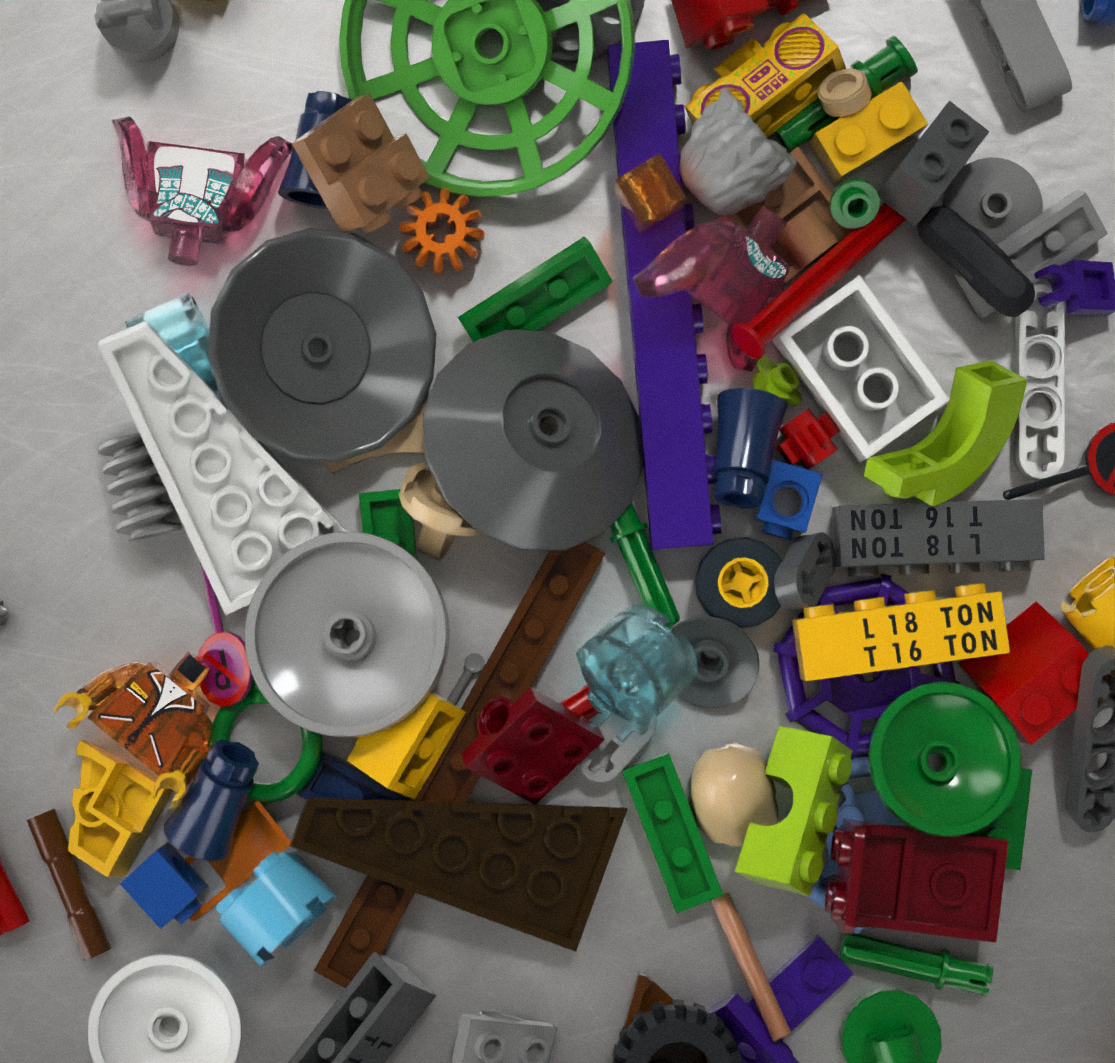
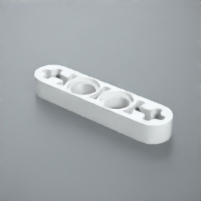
(1047, 382)

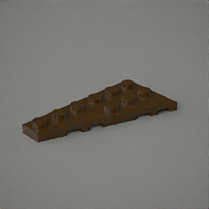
(496, 860)

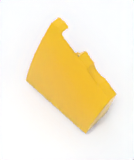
(112, 810)

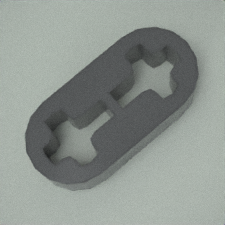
(805, 571)

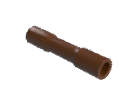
(80, 912)

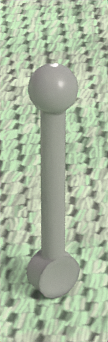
(474, 663)

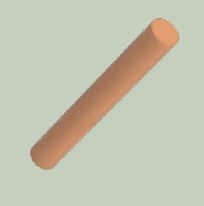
(751, 967)

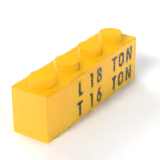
(901, 634)

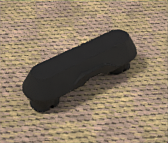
(977, 260)

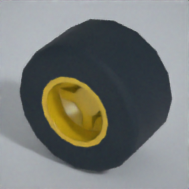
(754, 573)

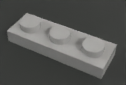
(1046, 241)

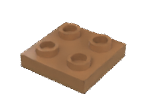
(805, 208)

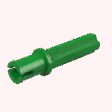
(642, 564)
(917, 963)

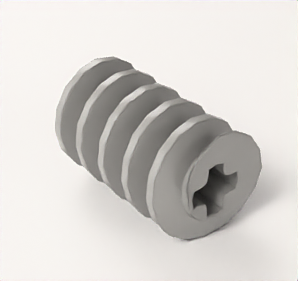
(138, 487)

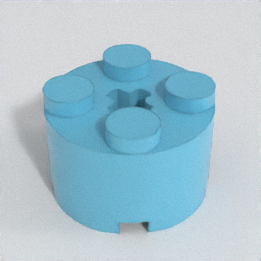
(275, 905)

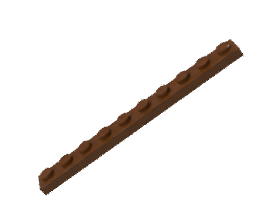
(506, 674)

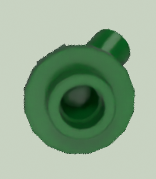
(854, 203)

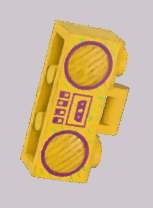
(775, 79)

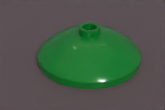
(975, 753)

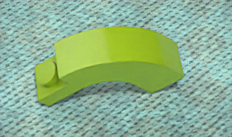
(963, 443)

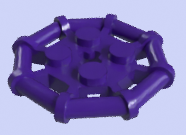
(851, 693)

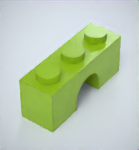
(791, 852)

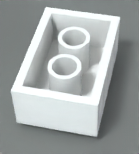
(860, 369)

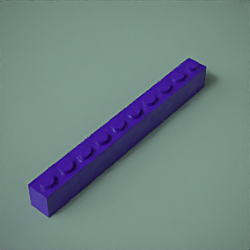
(666, 325)

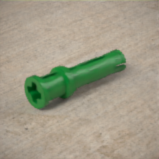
(881, 72)

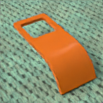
(253, 841)

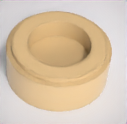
(844, 92)

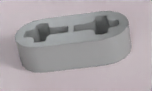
(624, 751)

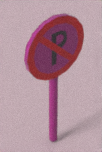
(226, 656)

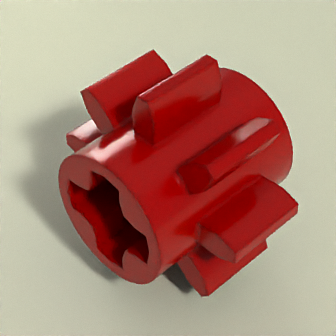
(808, 439)

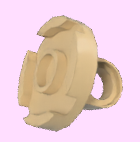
(425, 503)

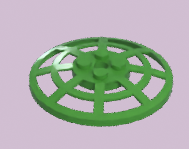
(492, 81)

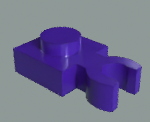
(1084, 286)

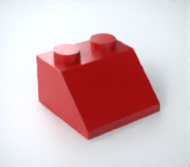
(1037, 679)

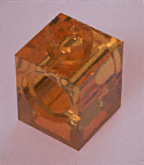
(649, 193)

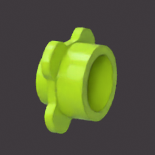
(777, 379)

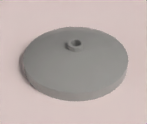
(301, 629)

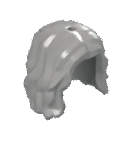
(730, 159)

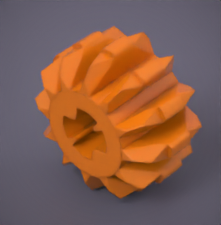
(454, 243)

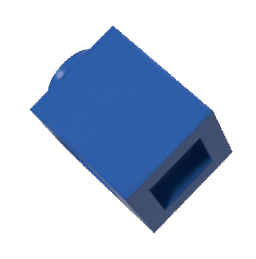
(804, 484)
(165, 886)

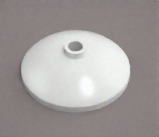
(133, 1002)

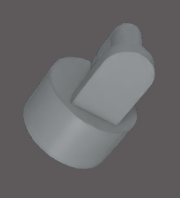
(138, 27)

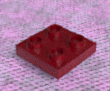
(529, 744)

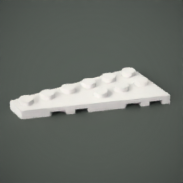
(223, 482)

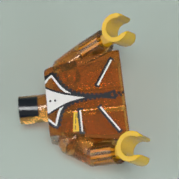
(151, 716)

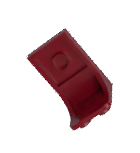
(916, 881)

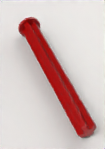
(814, 282)

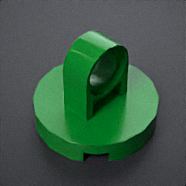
(890, 1028)

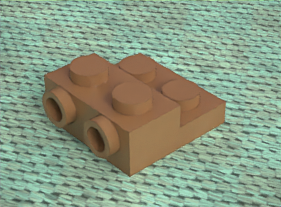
(361, 165)

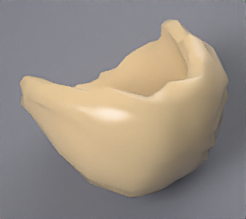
(730, 792)

